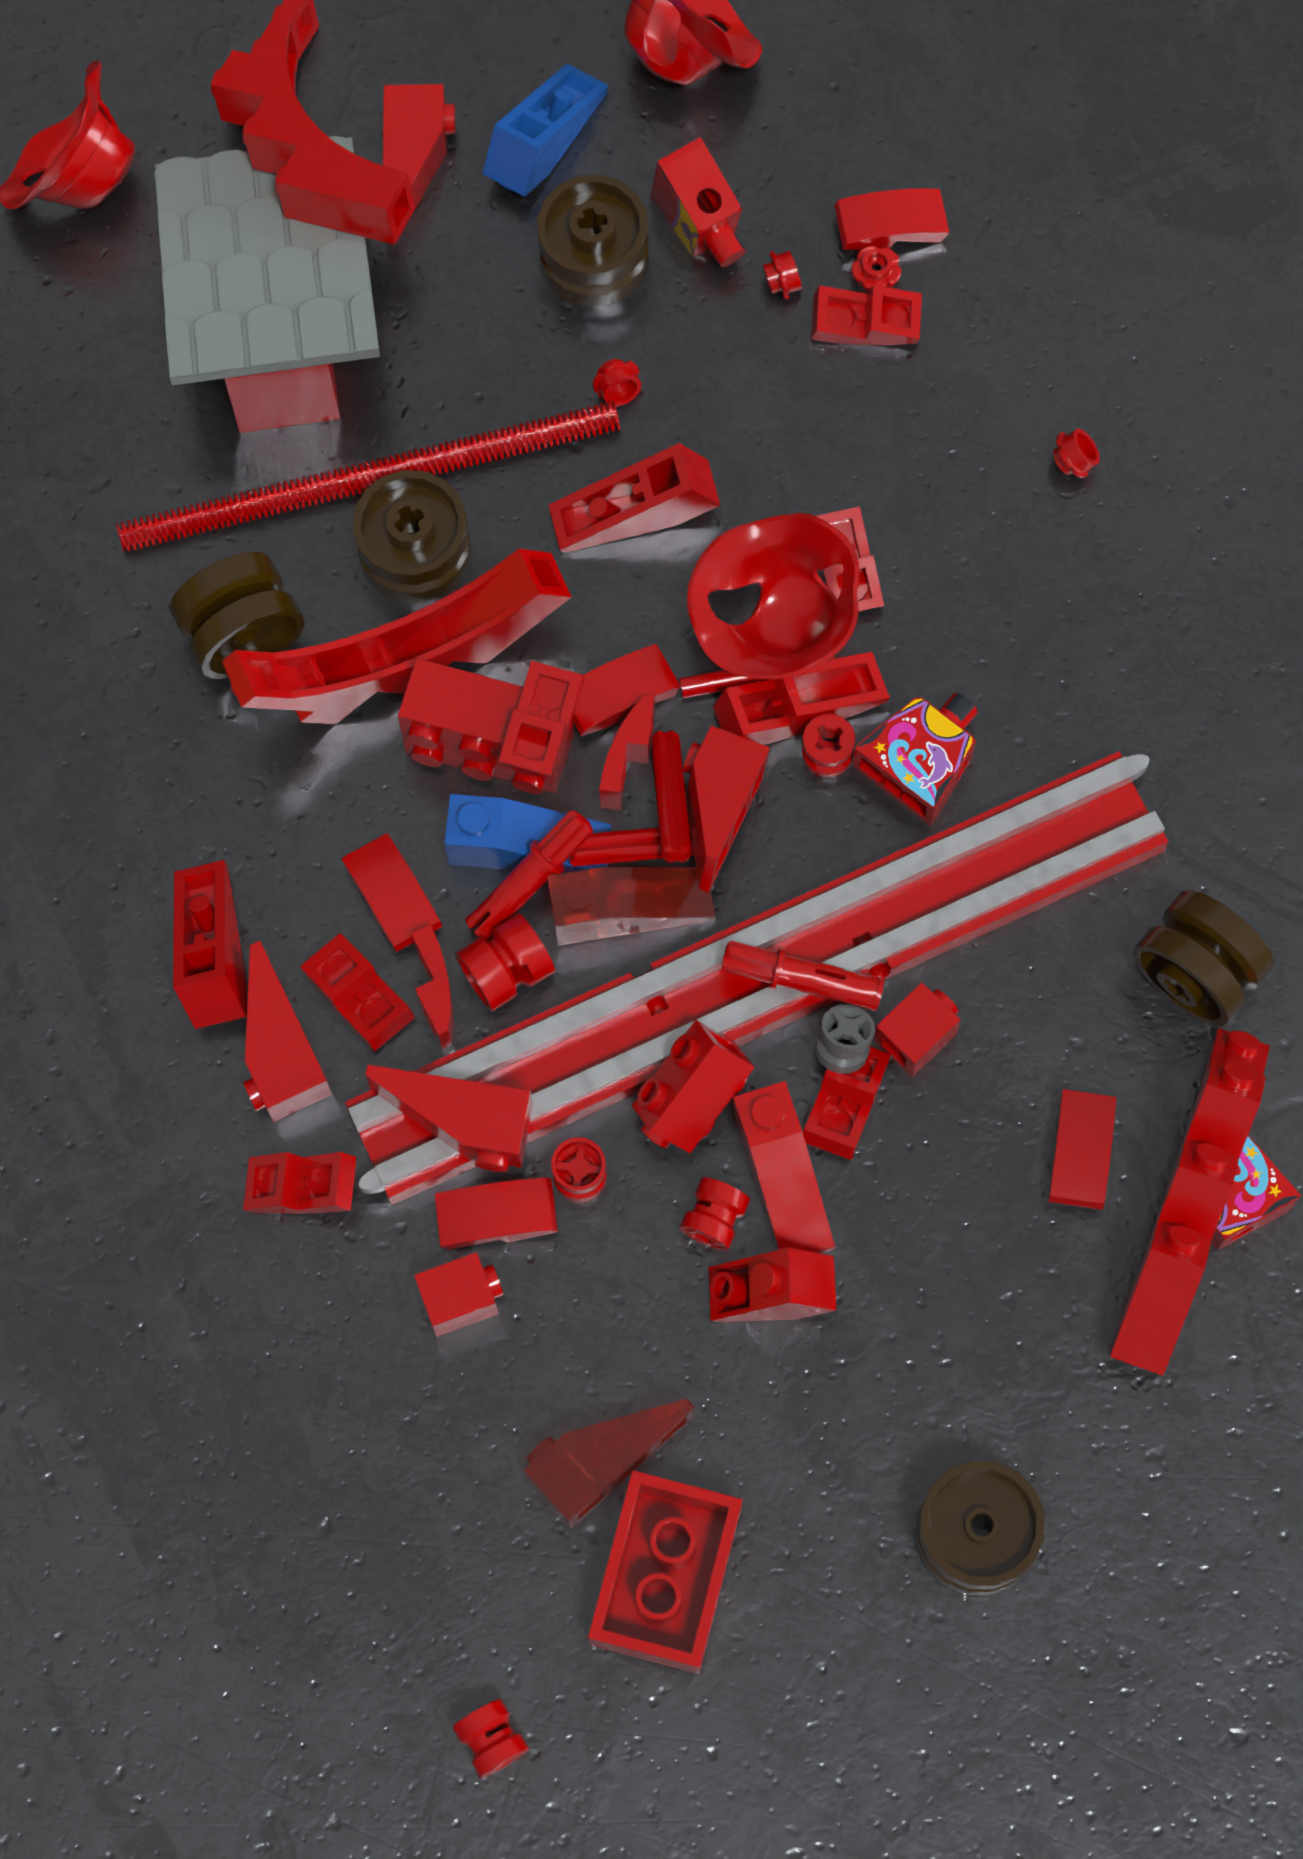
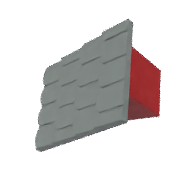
(258, 292)

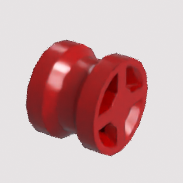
(828, 757)

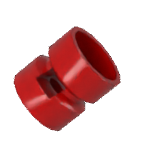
(505, 962)

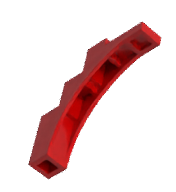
(314, 175)
(467, 626)
(1193, 1202)

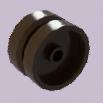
(593, 240)
(412, 536)
(235, 608)
(1203, 957)
(1010, 1512)

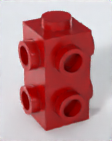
(691, 1087)

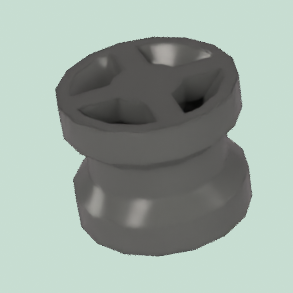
(844, 1025)

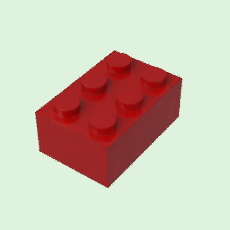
(464, 722)
(665, 1572)

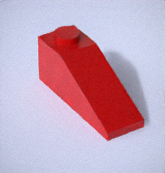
(416, 132)
(636, 500)
(719, 794)
(207, 946)
(276, 1049)
(470, 1116)
(782, 1168)

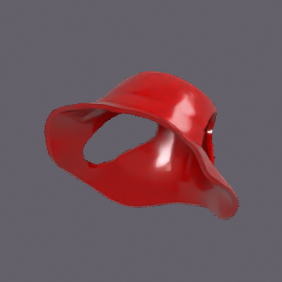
(682, 44)
(81, 156)
(797, 614)

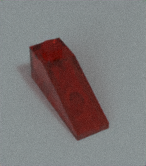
(625, 901)
(596, 1459)

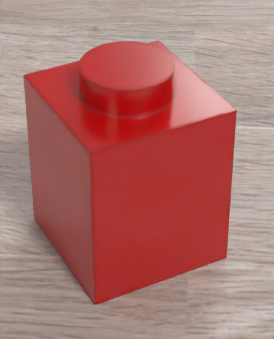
(918, 1028)
(459, 1293)

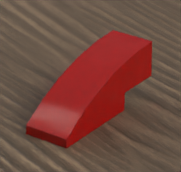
(785, 706)

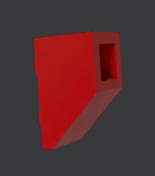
(772, 1287)

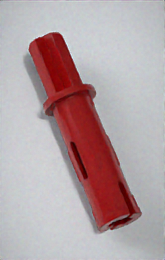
(530, 874)
(803, 975)

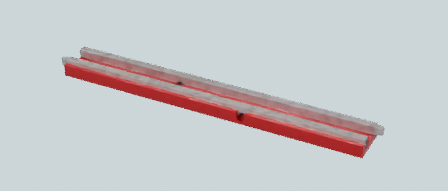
(865, 922)

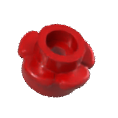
(782, 274)
(867, 277)
(617, 382)
(1076, 453)

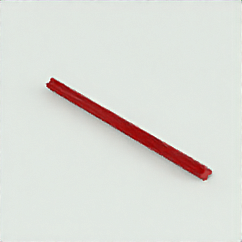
(365, 476)

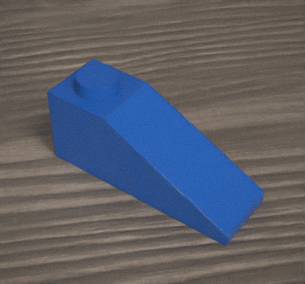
(541, 129)
(499, 831)

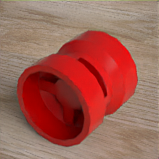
(579, 1158)
(714, 1213)
(497, 1750)

